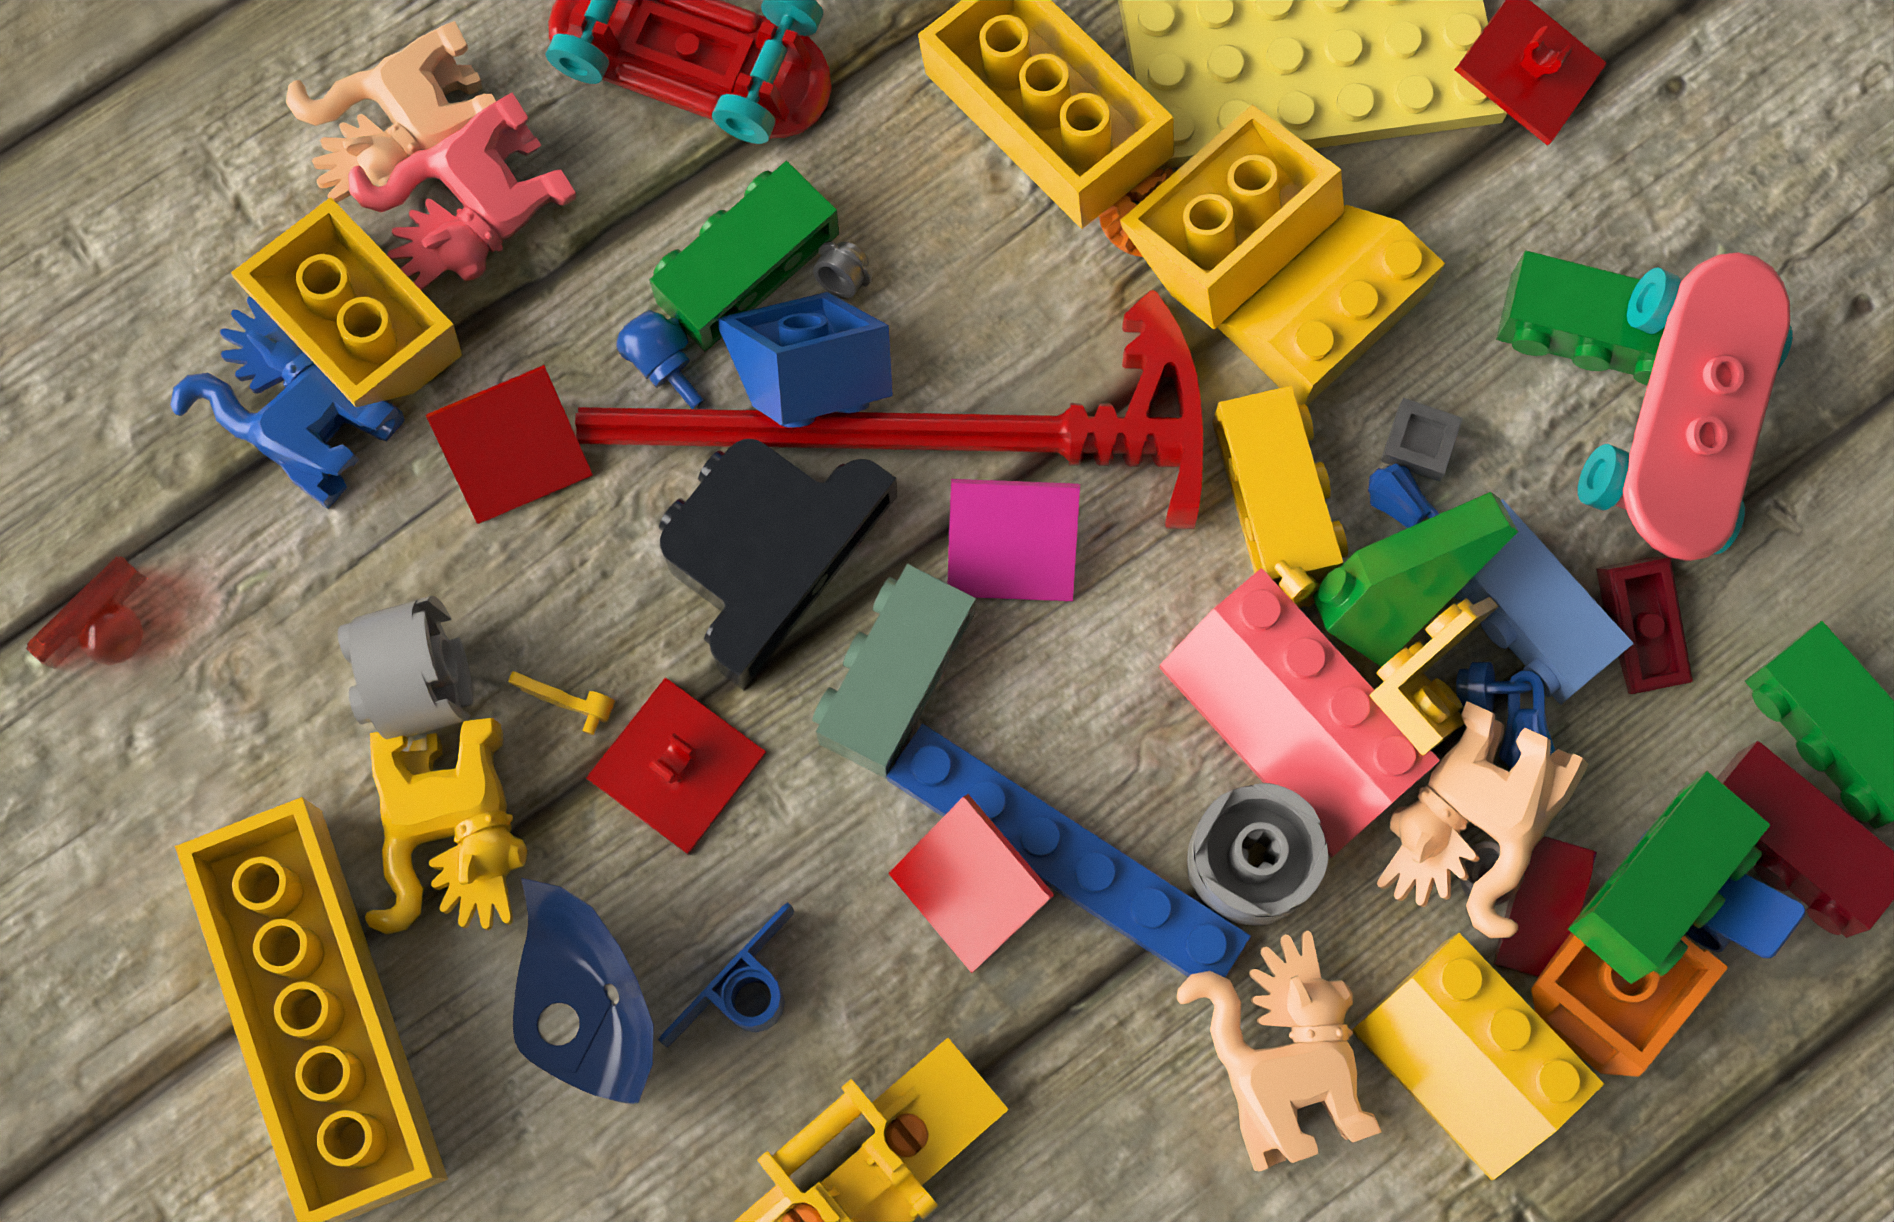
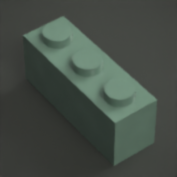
(893, 669)

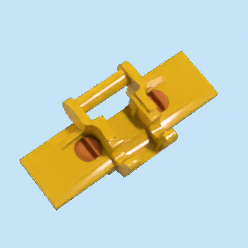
(917, 1132)

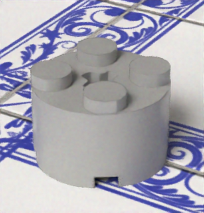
(406, 669)
(1294, 849)

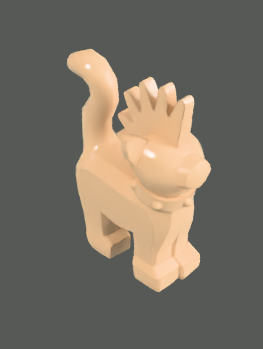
(410, 92)
(1506, 805)
(1285, 1078)

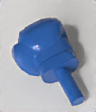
(656, 351)

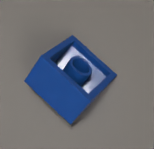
(809, 358)

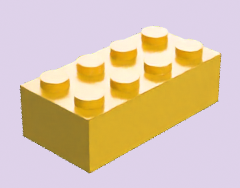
(1049, 100)

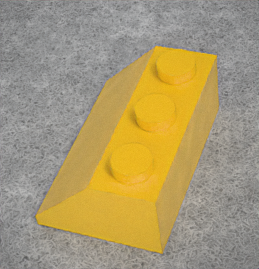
(1235, 215)
(1333, 301)
(350, 308)
(1477, 1057)

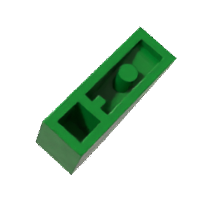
(1407, 578)

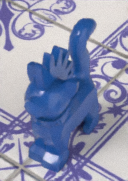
(299, 419)

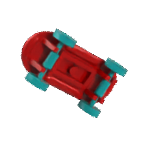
(704, 56)

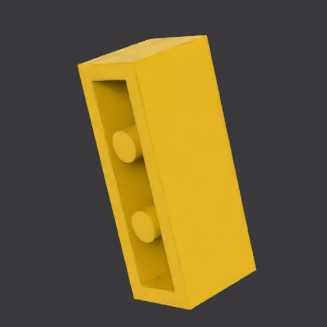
(1278, 484)

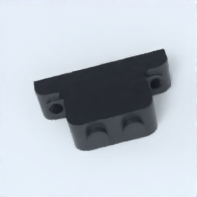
(766, 544)

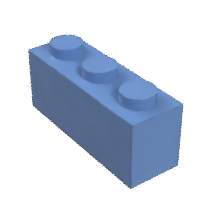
(1545, 615)

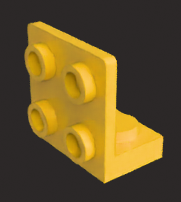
(1423, 708)

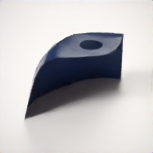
(569, 962)

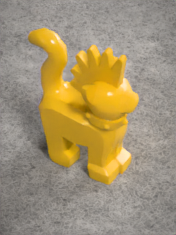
(440, 804)

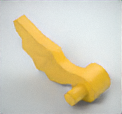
(1297, 584)
(596, 706)

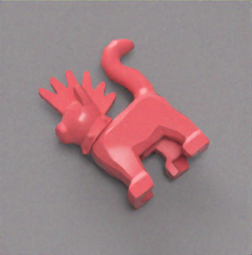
(476, 174)

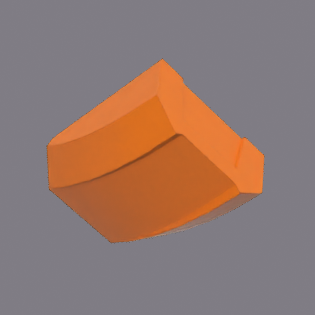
(1616, 1022)

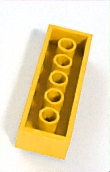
(310, 1014)

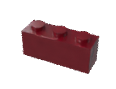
(1813, 844)

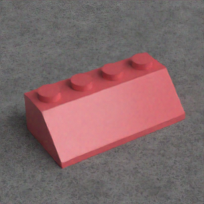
(1295, 709)

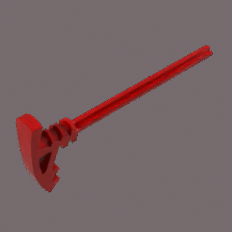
(1169, 440)

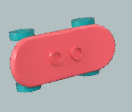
(1701, 405)

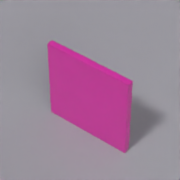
(1013, 539)

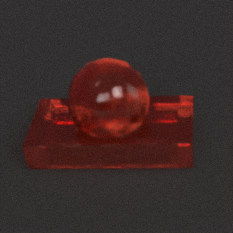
(95, 620)

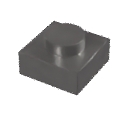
(1422, 439)

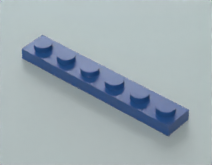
(1073, 858)

